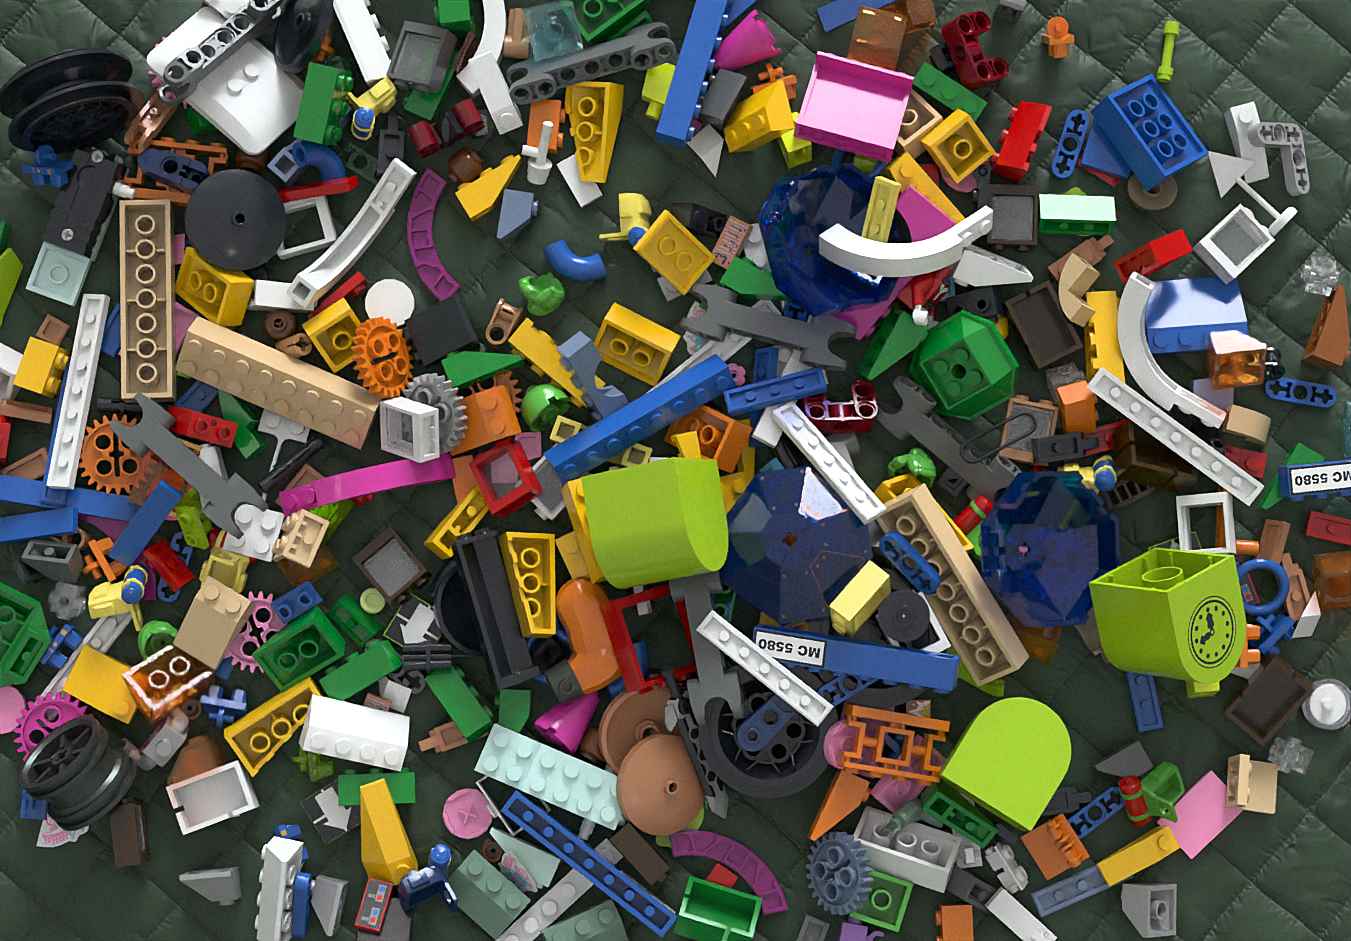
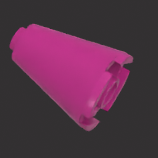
(746, 45)
(568, 722)

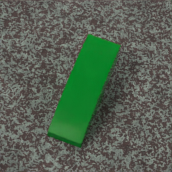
(246, 436)

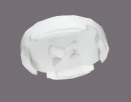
(390, 300)

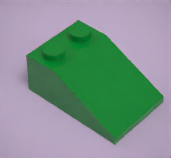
(891, 342)
(300, 649)

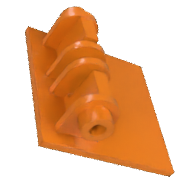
(1055, 846)

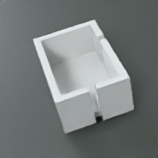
(213, 796)

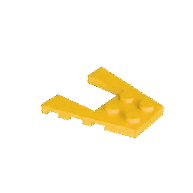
(731, 484)

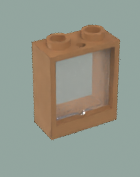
(1046, 418)

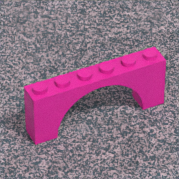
(924, 222)

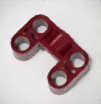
(972, 65)
(426, 138)
(843, 417)

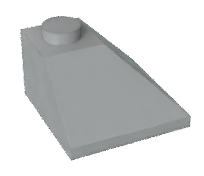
(215, 884)
(328, 901)
(1151, 907)

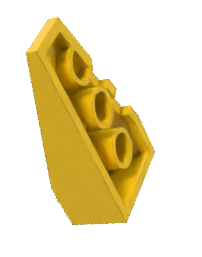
(594, 120)
(384, 842)

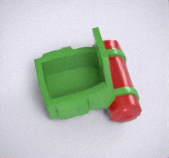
(970, 520)
(1152, 794)

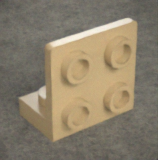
(300, 538)
(1251, 785)

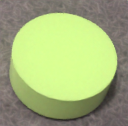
(372, 601)

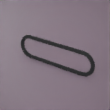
(993, 428)

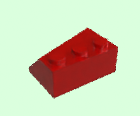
(1019, 141)

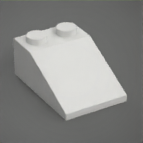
(987, 268)

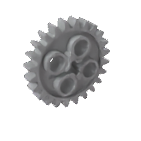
(437, 393)

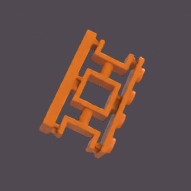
(169, 144)
(895, 724)

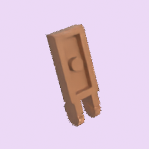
(149, 122)

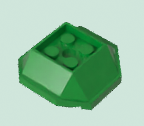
(982, 352)
(22, 635)

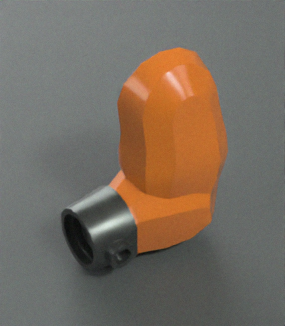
(593, 657)

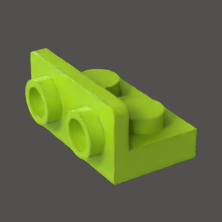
(192, 520)

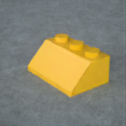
(759, 119)
(635, 344)

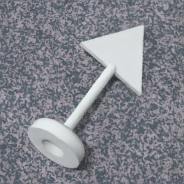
(1229, 171)

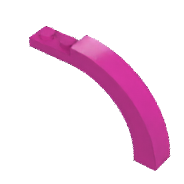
(366, 482)

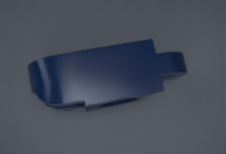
(157, 163)
(764, 730)

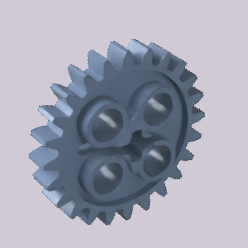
(839, 873)

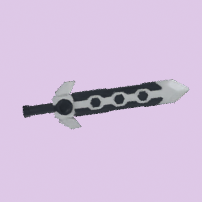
(681, 713)

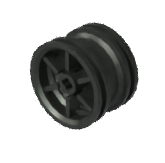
(77, 773)

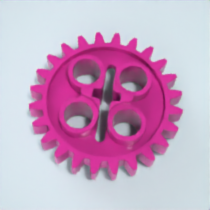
(65, 707)

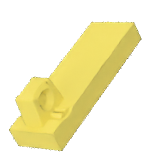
(881, 209)

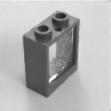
(421, 57)

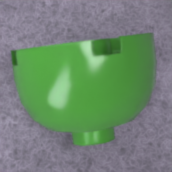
(543, 405)

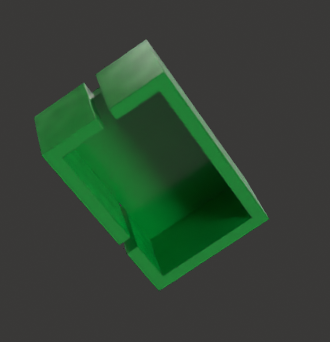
(455, 16)
(323, 104)
(716, 913)

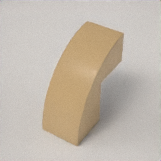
(1073, 283)
(1247, 424)

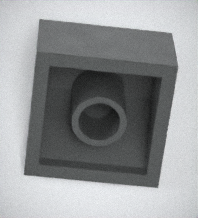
(721, 97)

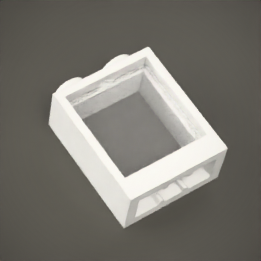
(1233, 243)
(409, 429)
(551, 502)

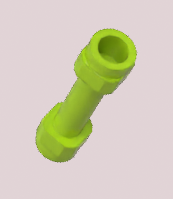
(1170, 31)

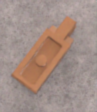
(1089, 250)
(1298, 593)
(445, 738)

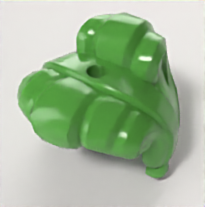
(542, 294)
(916, 462)
(152, 634)

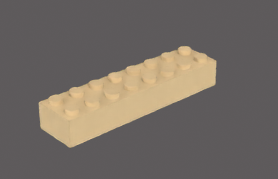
(147, 300)
(278, 382)
(963, 599)

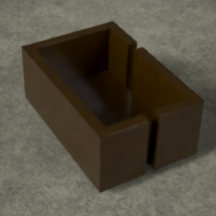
(1042, 326)
(1149, 461)
(1268, 698)

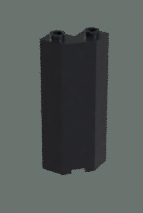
(492, 609)

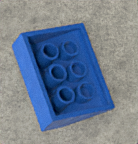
(1149, 132)
(1188, 310)

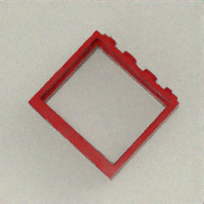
(623, 645)

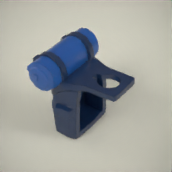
(428, 882)

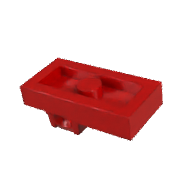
(1247, 460)
(168, 564)

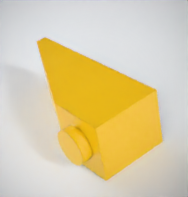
(457, 522)
(1138, 854)

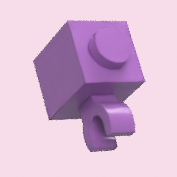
(855, 930)

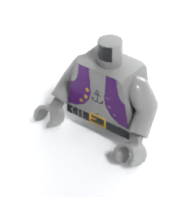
(161, 742)

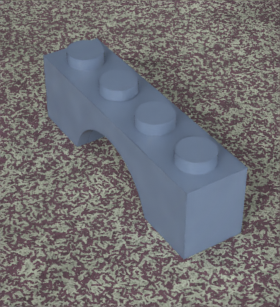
(284, 164)
(581, 359)

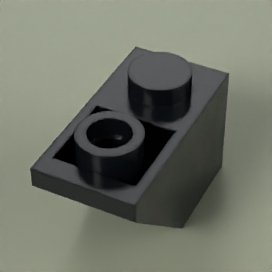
(699, 219)

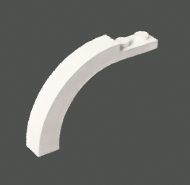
(492, 39)
(355, 240)
(907, 258)
(1141, 362)

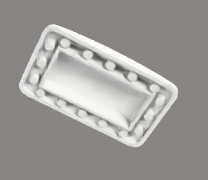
(244, 95)

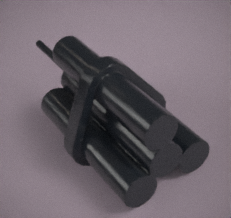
(428, 656)

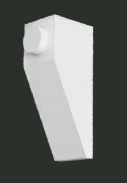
(495, 92)
(1238, 121)

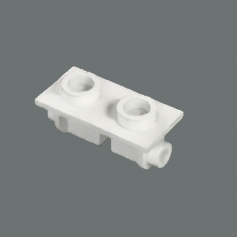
(1003, 858)

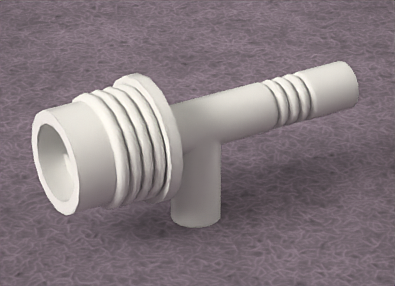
(538, 164)

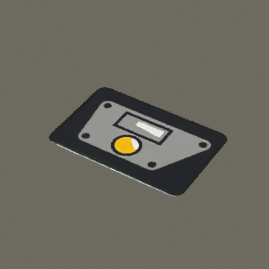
(486, 131)

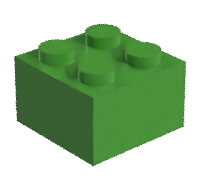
(885, 902)

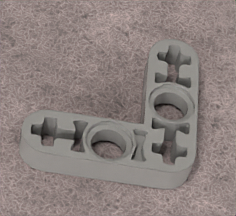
(1295, 173)

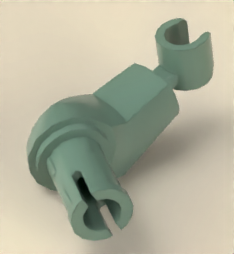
(907, 813)

